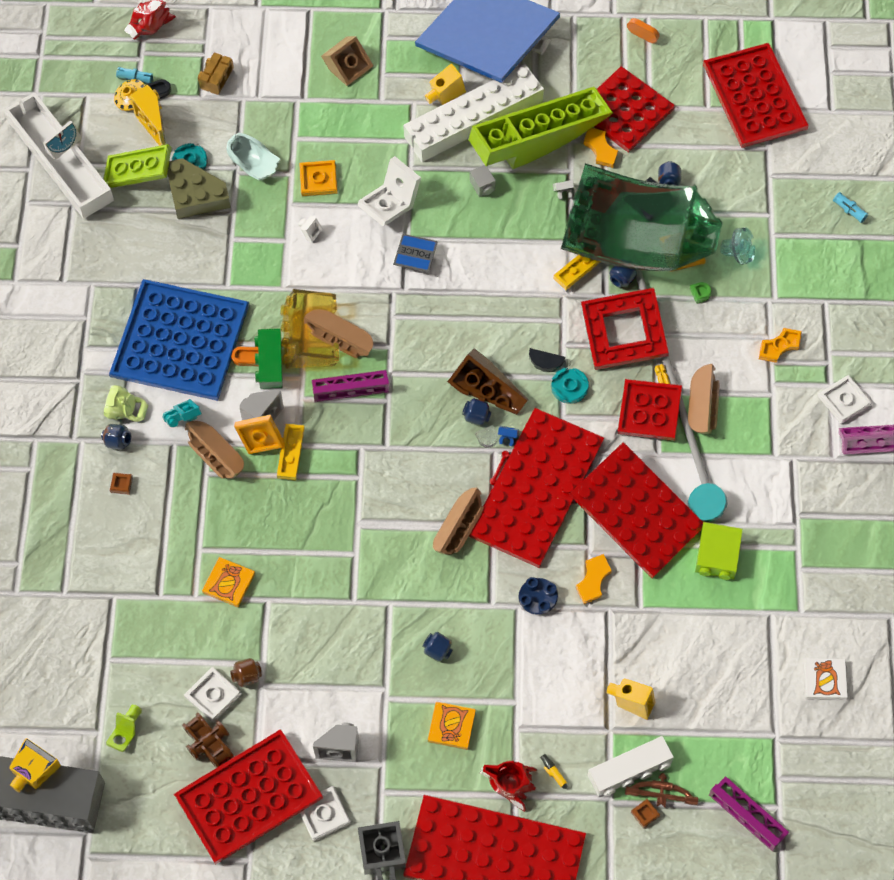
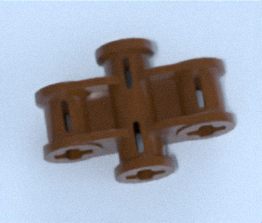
(207, 740)

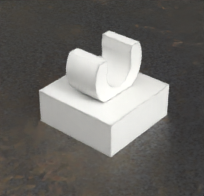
(563, 186)
(310, 228)

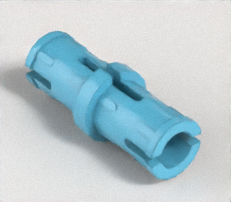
(130, 74)
(860, 215)

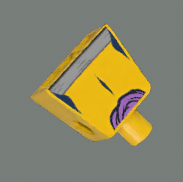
(32, 766)

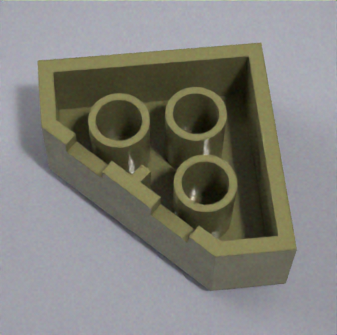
(195, 190)

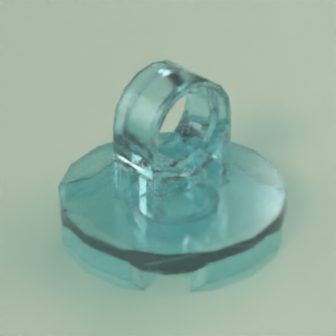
(739, 246)

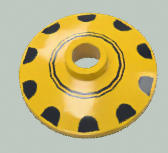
(123, 93)

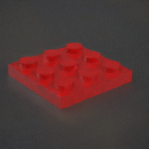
(649, 409)

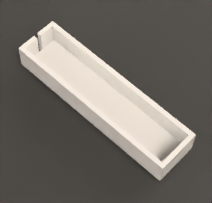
(454, 120)
(71, 170)

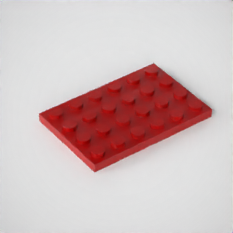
(755, 95)
(637, 509)
(248, 796)

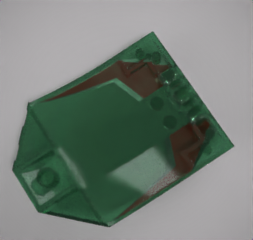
(611, 228)

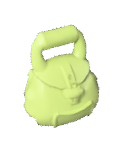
(121, 405)

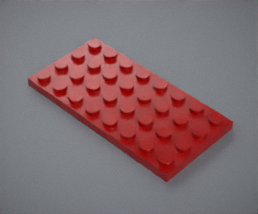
(535, 487)
(484, 844)

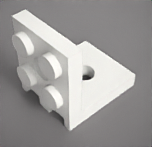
(394, 193)

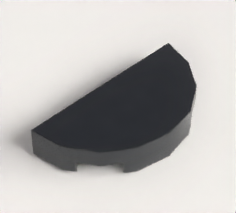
(545, 361)

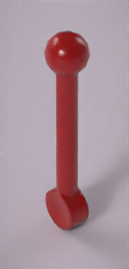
(505, 454)

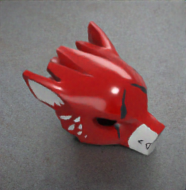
(153, 17)
(510, 780)

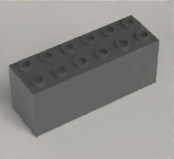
(65, 799)

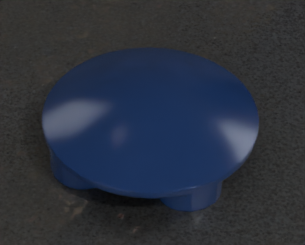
(538, 595)

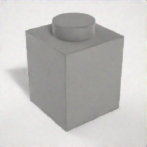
(482, 181)

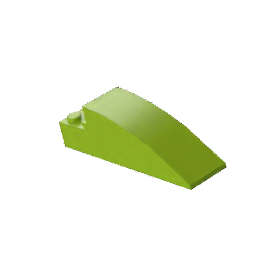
(538, 129)

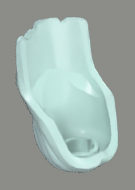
(252, 156)

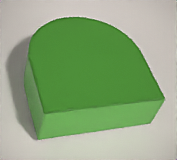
(700, 291)

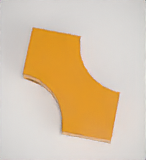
(603, 151)
(774, 348)
(597, 570)

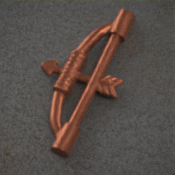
(661, 797)

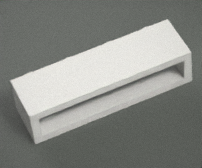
(630, 766)

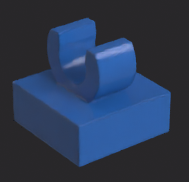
(507, 432)

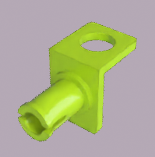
(124, 727)

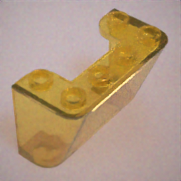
(299, 345)

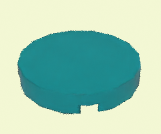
(188, 152)
(569, 385)
(708, 502)

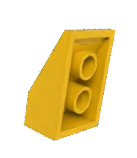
(148, 112)

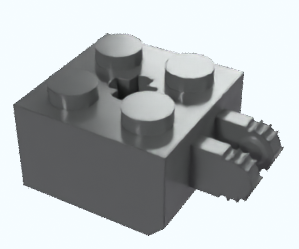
(381, 861)

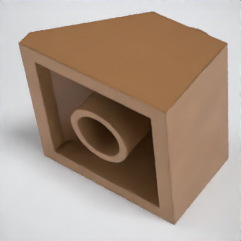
(347, 60)

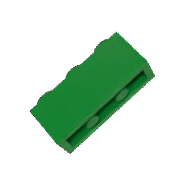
(269, 358)

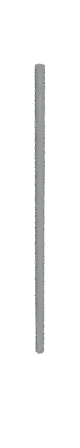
(682, 411)

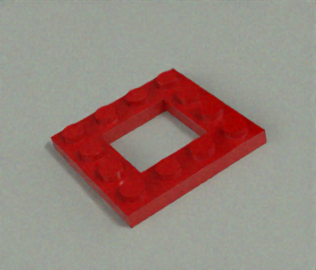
(641, 300)

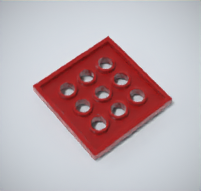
(637, 108)

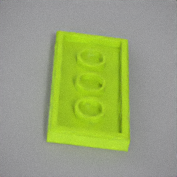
(137, 166)

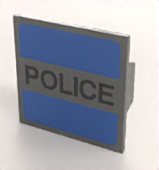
(415, 253)

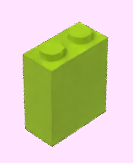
(718, 551)

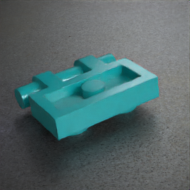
(184, 411)

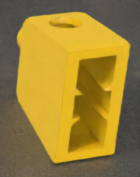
(446, 86)
(633, 697)

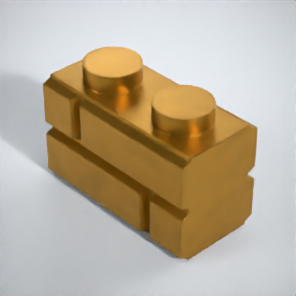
(215, 73)

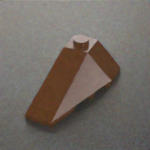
(483, 380)

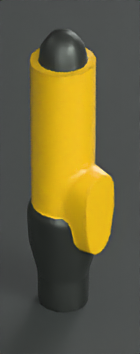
(553, 771)

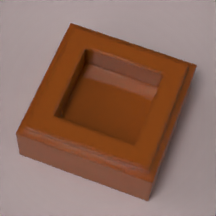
(121, 483)
(645, 813)

